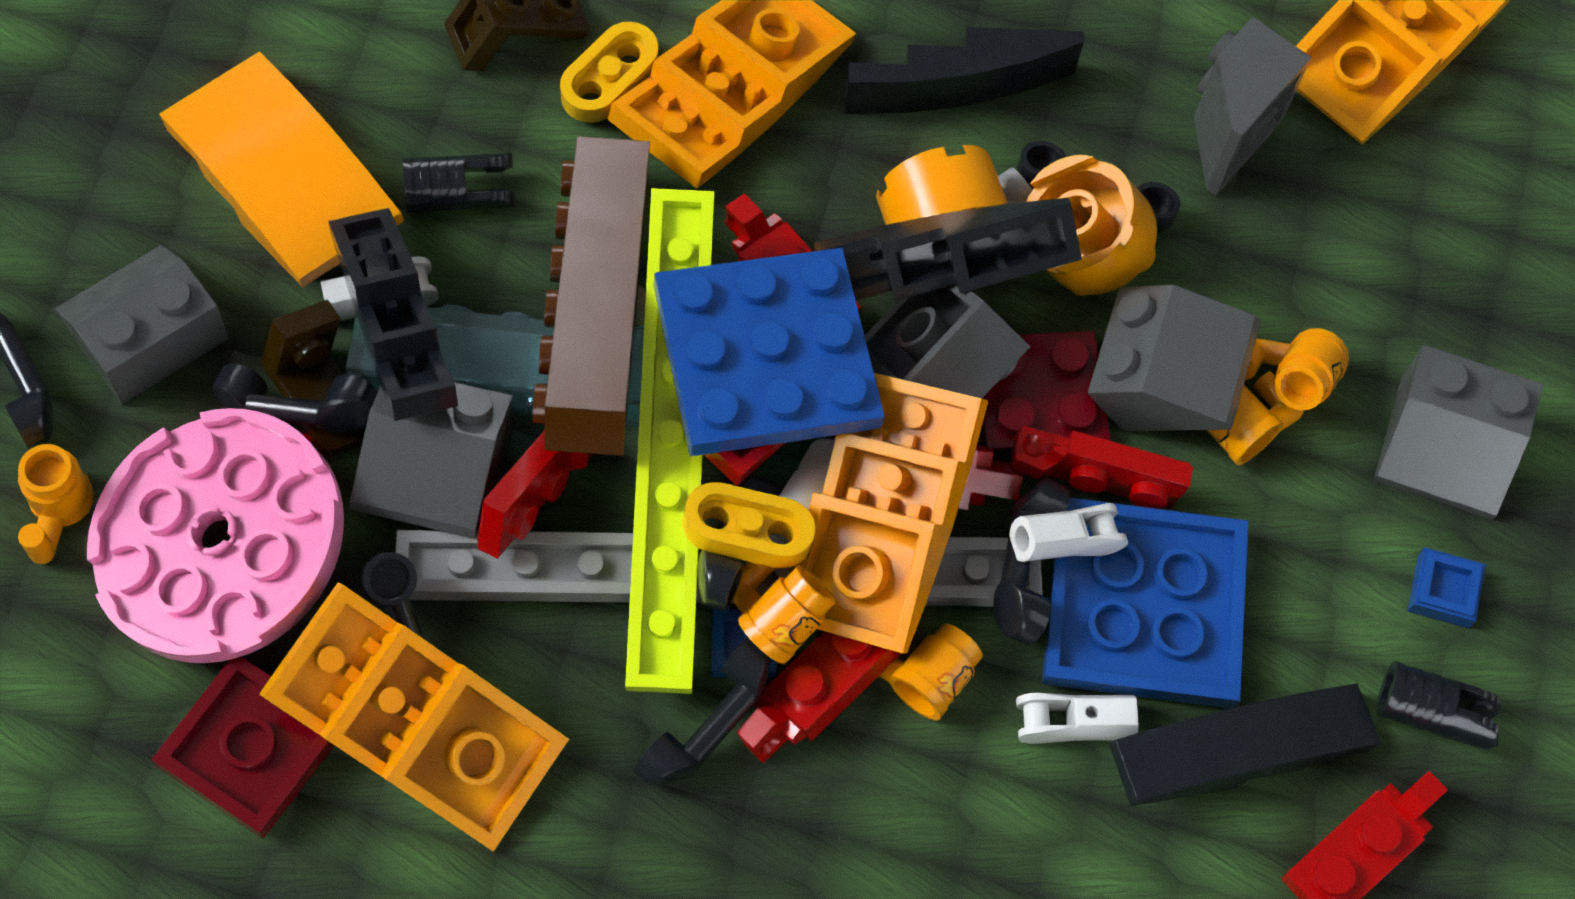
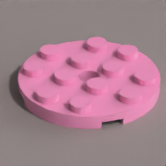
(243, 591)

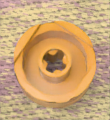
(940, 184)
(1110, 219)

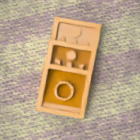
(1383, 53)
(729, 82)
(275, 164)
(892, 510)
(414, 716)

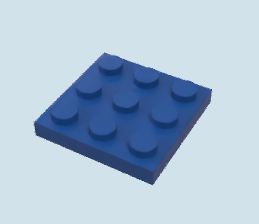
(767, 351)
(1154, 615)

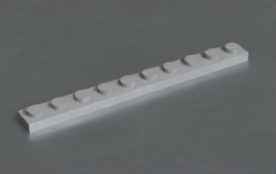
(600, 564)

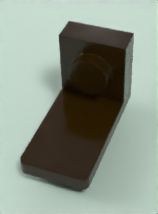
(482, 26)
(302, 366)

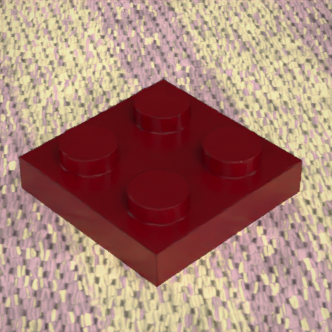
(1046, 392)
(242, 749)

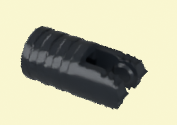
(441, 184)
(1439, 705)

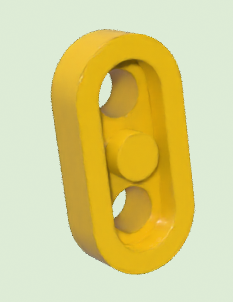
(604, 74)
(748, 522)

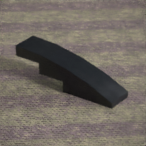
(984, 69)
(959, 248)
(393, 314)
(1243, 744)

